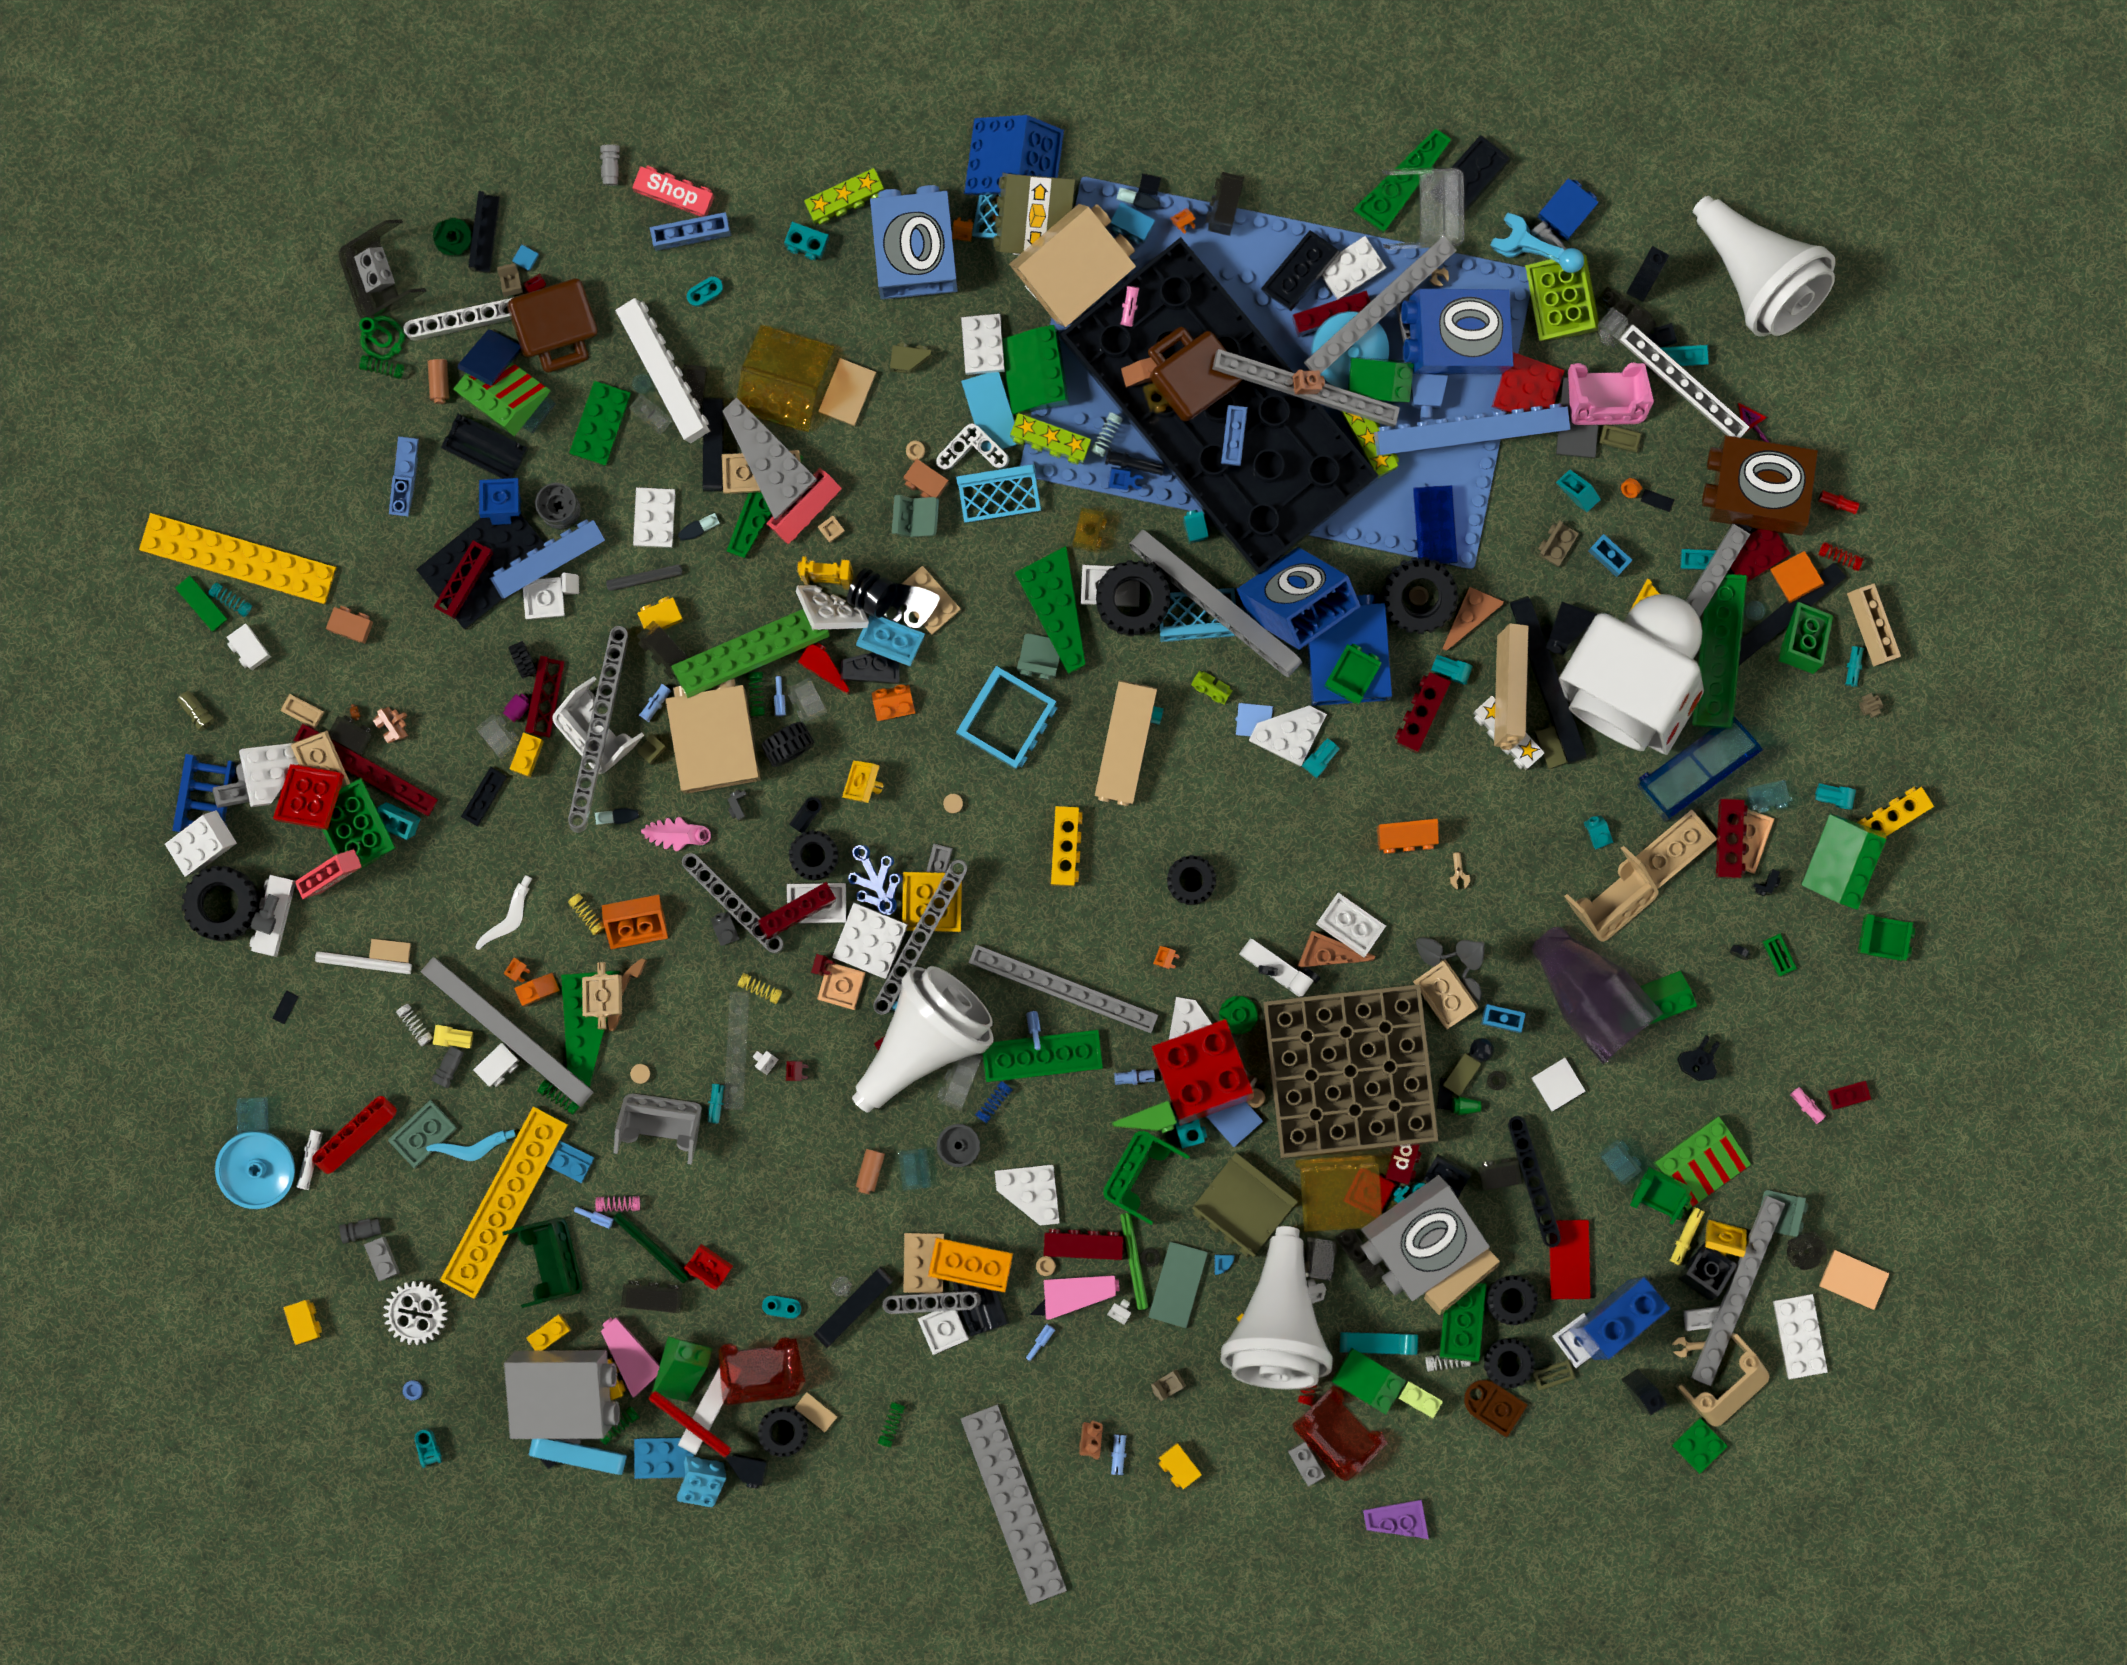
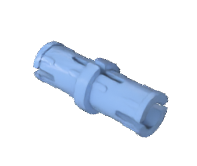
(655, 703)
(1134, 1077)
(1118, 1454)

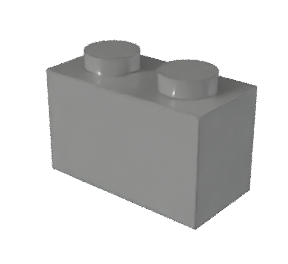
(382, 1258)

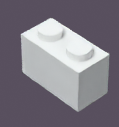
(248, 647)
(497, 1065)

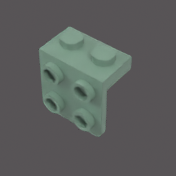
(915, 516)
(1038, 657)
(1791, 1215)

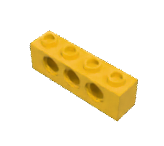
(1920, 802)
(1064, 815)

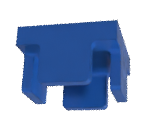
(499, 500)

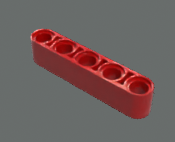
(354, 1134)

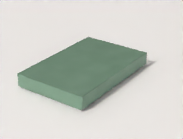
(423, 1129)

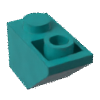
(1195, 526)

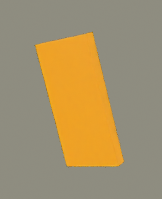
(970, 1265)

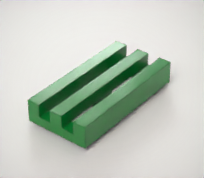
(1772, 958)

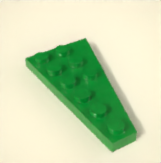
(1053, 600)
(581, 1032)

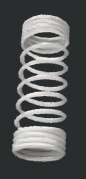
(426, 1037)
(1430, 1360)

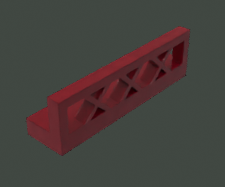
(467, 582)
(538, 691)

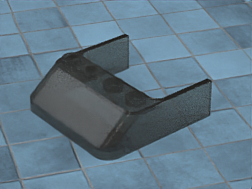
(372, 303)

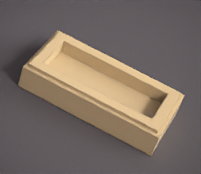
(302, 711)
(390, 950)
(815, 1412)

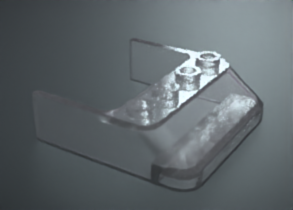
(1439, 206)

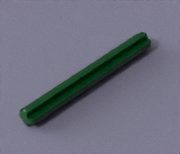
(651, 1247)

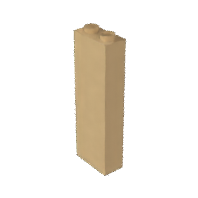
(1511, 686)
(1125, 742)

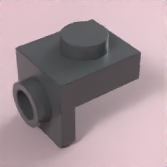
(735, 809)
(724, 928)

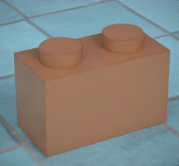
(925, 480)
(349, 625)

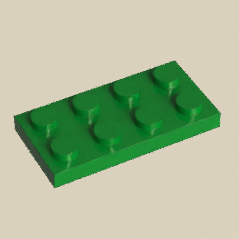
(600, 423)
(1463, 1327)

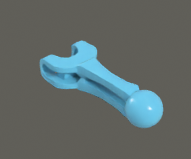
(1522, 241)

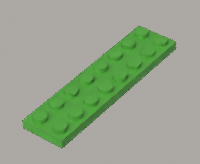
(746, 653)

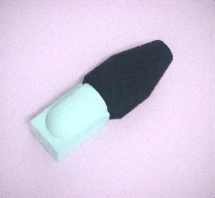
(1137, 199)
(698, 527)
(617, 816)

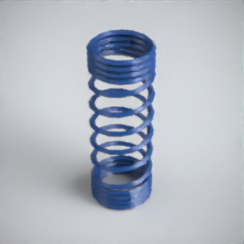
(1002, 1086)

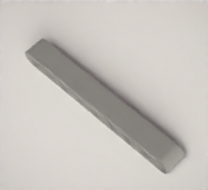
(923, 927)

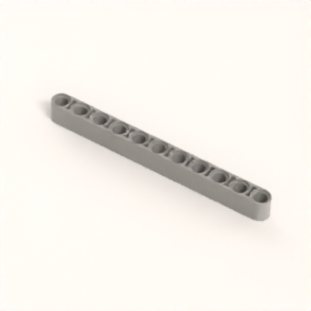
(1215, 603)
(598, 720)
(507, 1031)

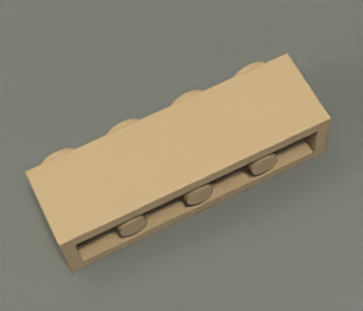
(1873, 624)
(1461, 1281)

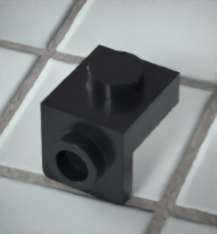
(1771, 883)

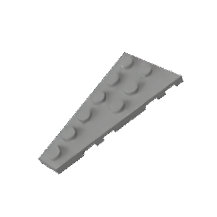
(774, 467)

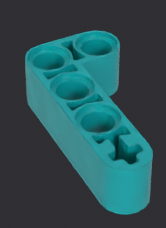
(1379, 1343)

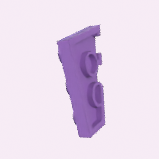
(1398, 1519)

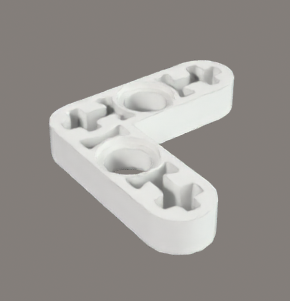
(976, 442)

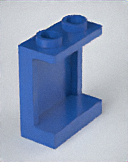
(1568, 208)

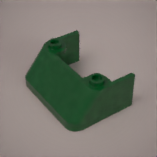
(554, 1259)

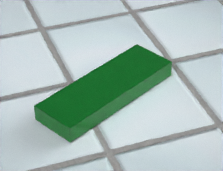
(201, 603)

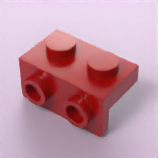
(708, 1267)

